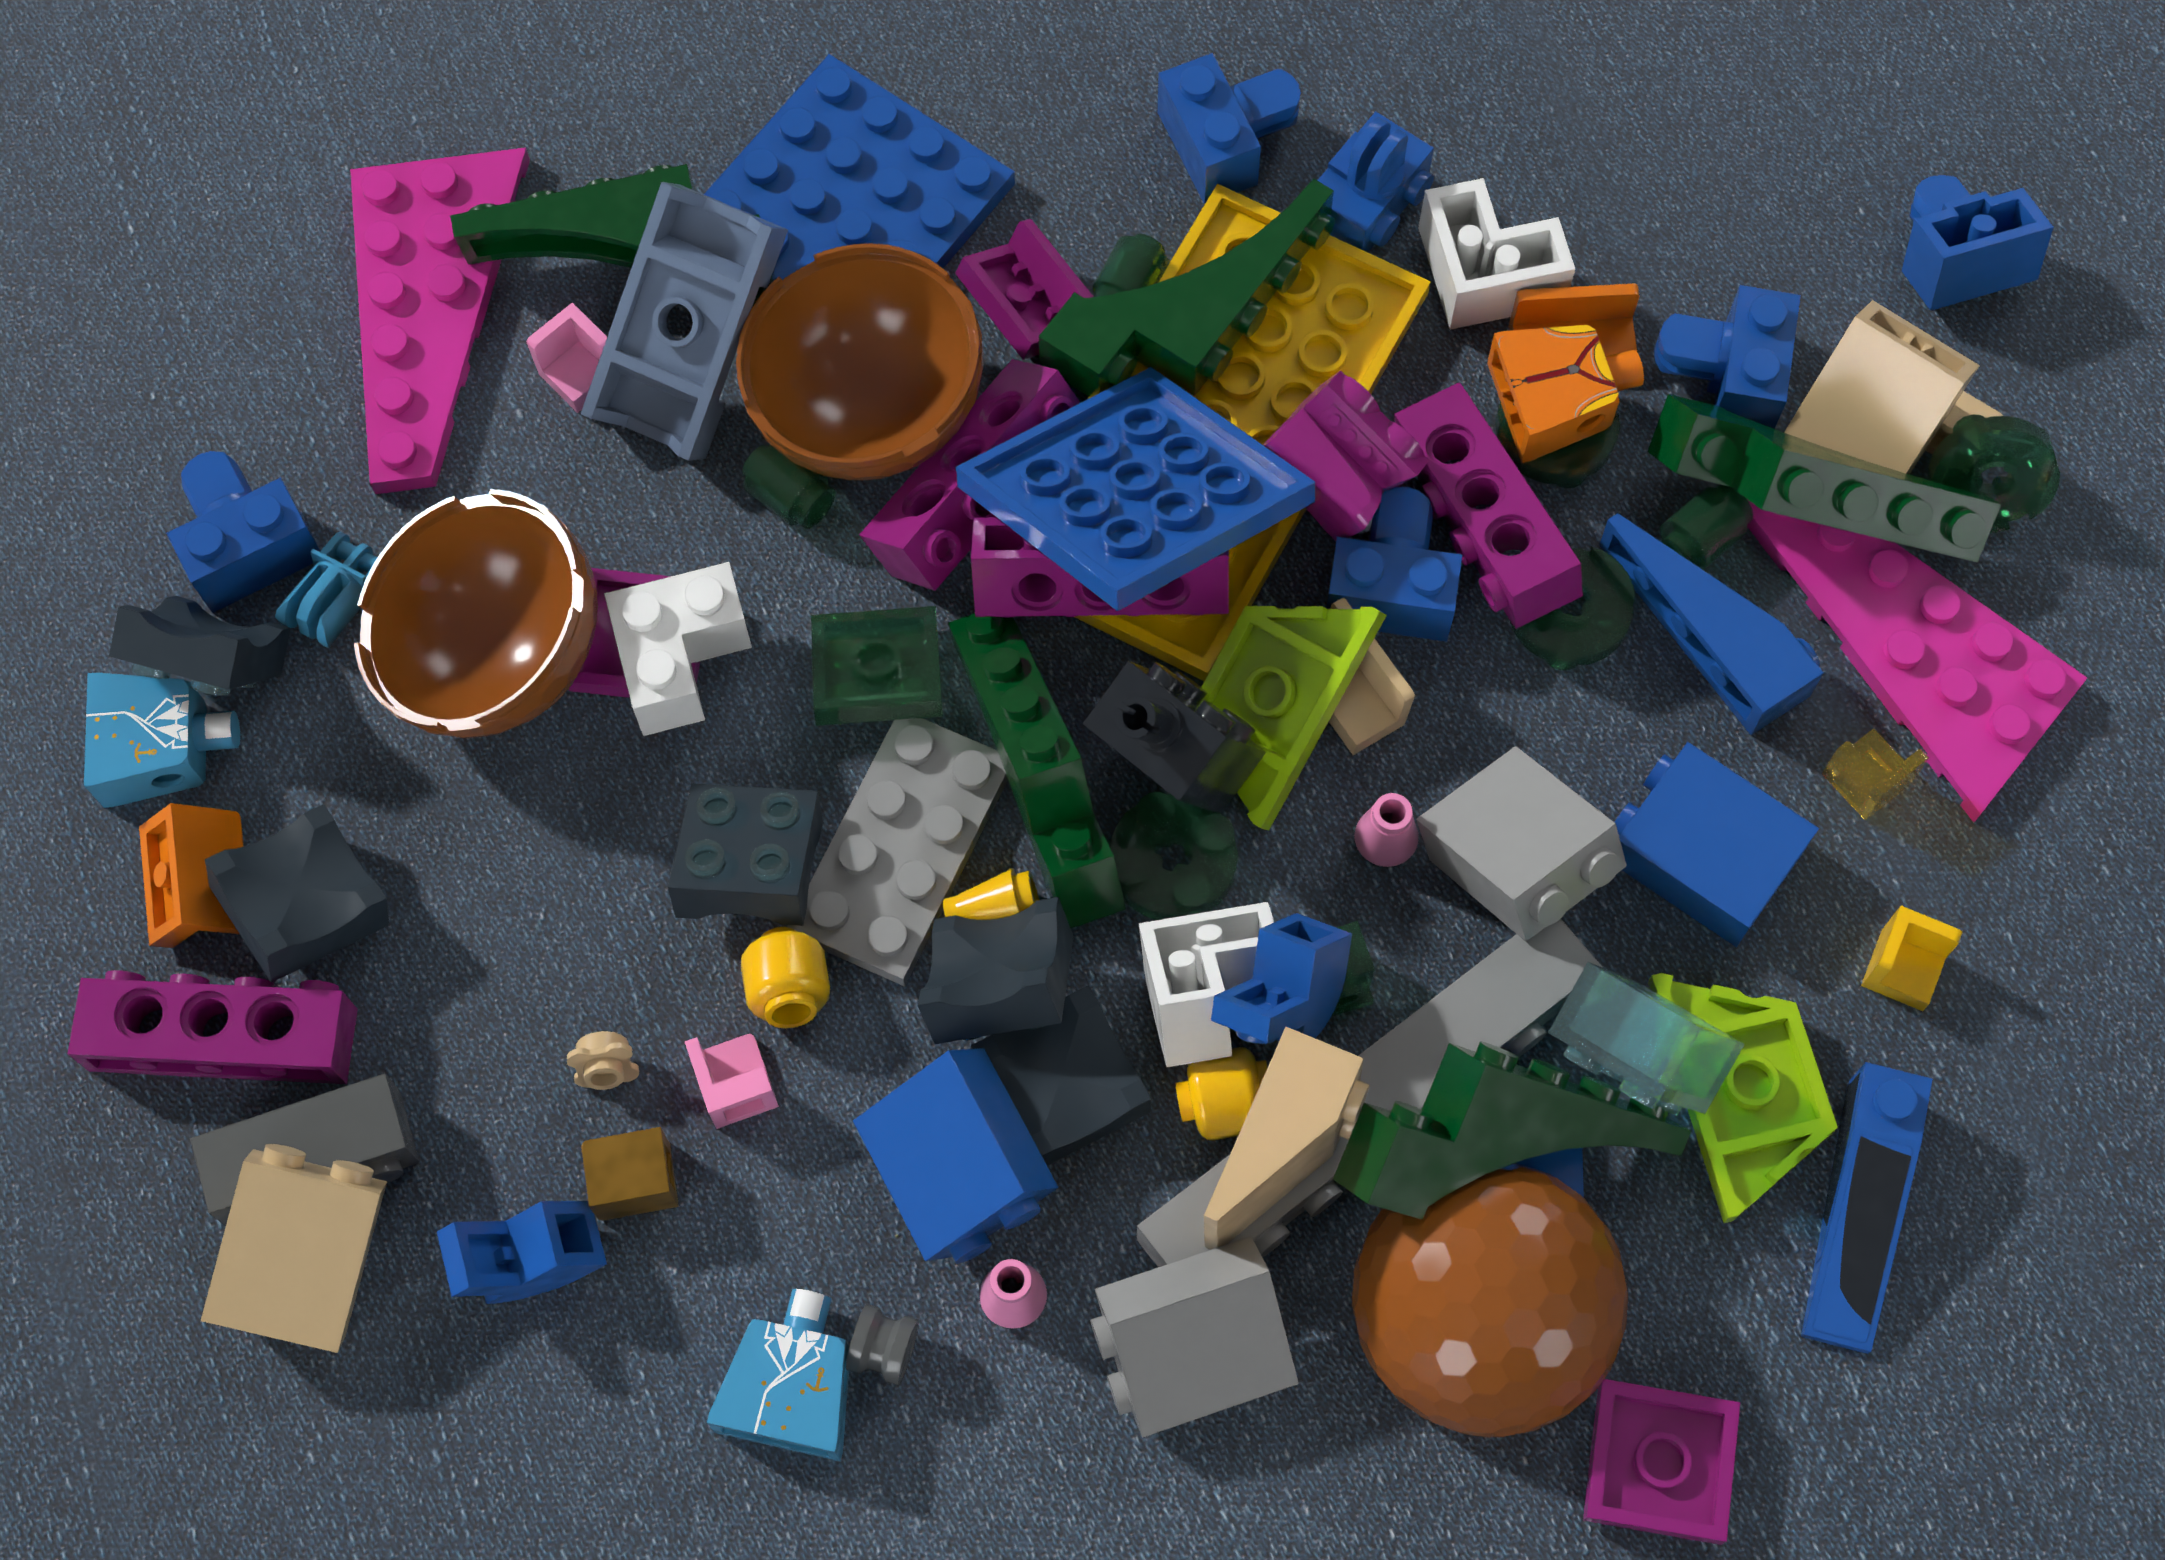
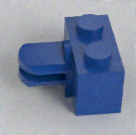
(1220, 124)
(1375, 181)
(1972, 242)
(1741, 358)
(239, 534)
(1398, 570)

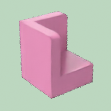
(568, 354)
(732, 1079)

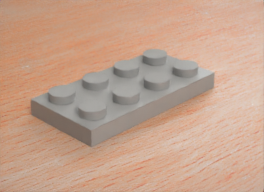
(902, 847)

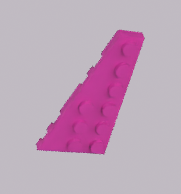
(420, 303)
(1928, 650)

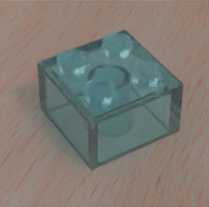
(1644, 1042)

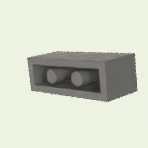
(351, 1124)

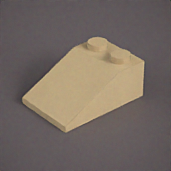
(1290, 1131)

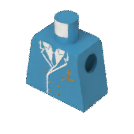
(149, 737)
(787, 1383)

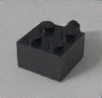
(1174, 736)

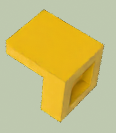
(1910, 957)

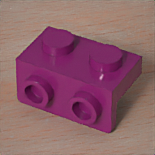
(1021, 285)

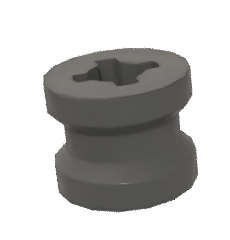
(882, 1344)

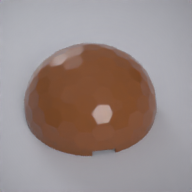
(861, 361)
(476, 616)
(1492, 1303)

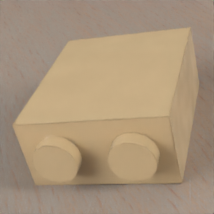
(1883, 391)
(294, 1248)

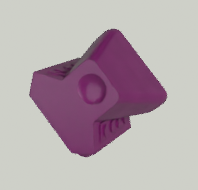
(1348, 452)

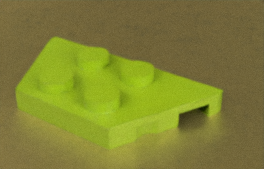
(1285, 680)
(1771, 1101)

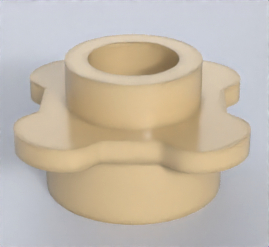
(602, 1061)

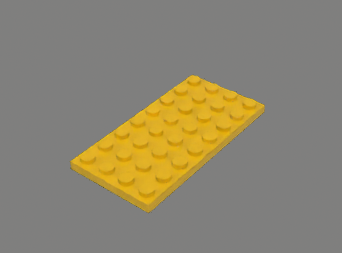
(1336, 316)

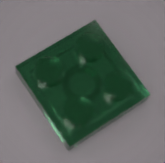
(876, 666)

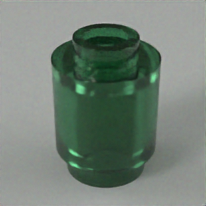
(1131, 265)
(787, 488)
(1707, 525)

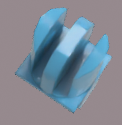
(329, 591)

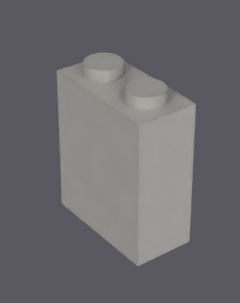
(1522, 843)
(1194, 1337)

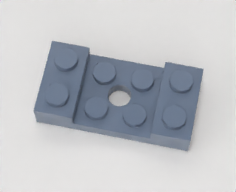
(713, 265)

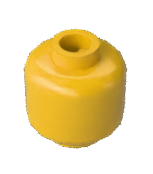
(785, 977)
(1220, 1093)

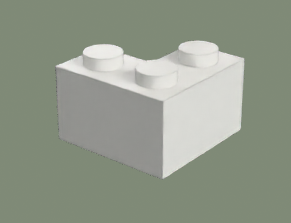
(1480, 264)
(667, 628)
(1190, 963)

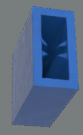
(1711, 842)
(956, 1156)

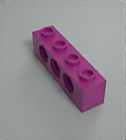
(930, 519)
(1021, 581)
(1521, 584)
(313, 1051)

